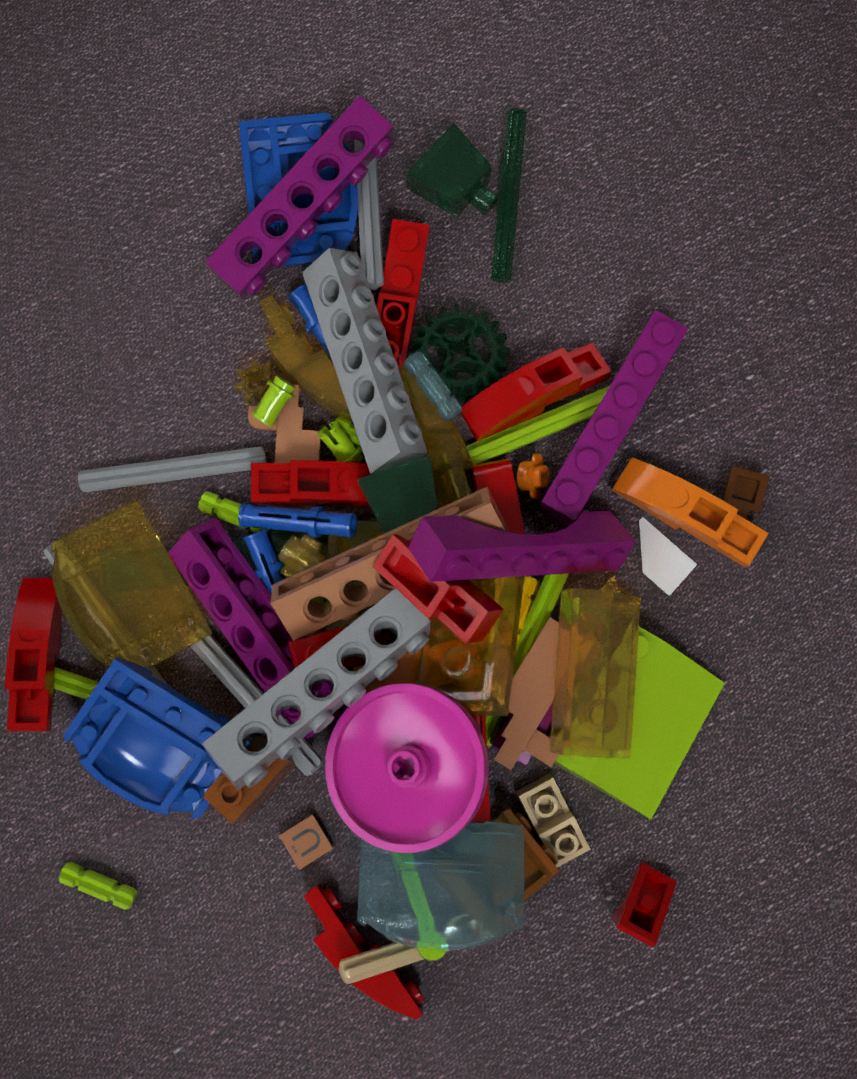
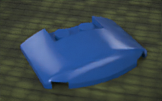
(268, 154)
(146, 741)

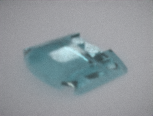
(449, 894)

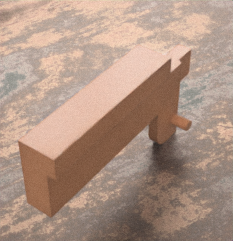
(291, 440)
(529, 701)

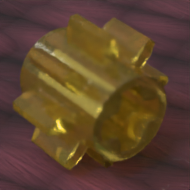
(256, 374)
(300, 554)

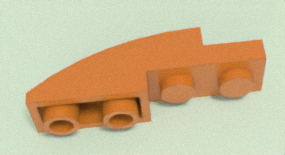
(691, 509)

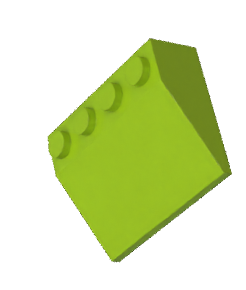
(668, 712)

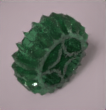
(474, 327)

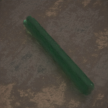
(509, 196)

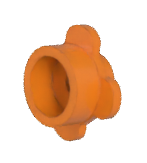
(533, 476)

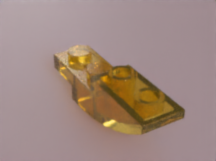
(291, 354)
(443, 443)

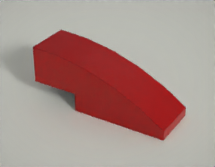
(456, 603)

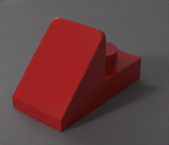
(645, 904)

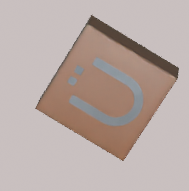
(306, 841)

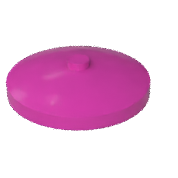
(406, 767)

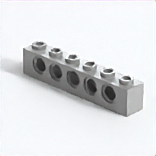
(363, 361)
(390, 614)

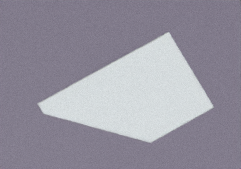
(662, 559)

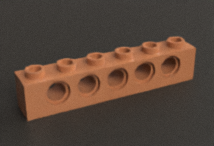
(329, 579)

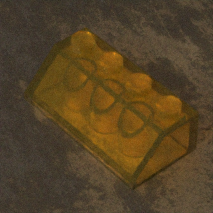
(480, 671)
(595, 674)

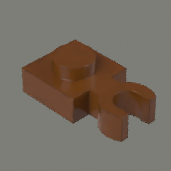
(745, 490)

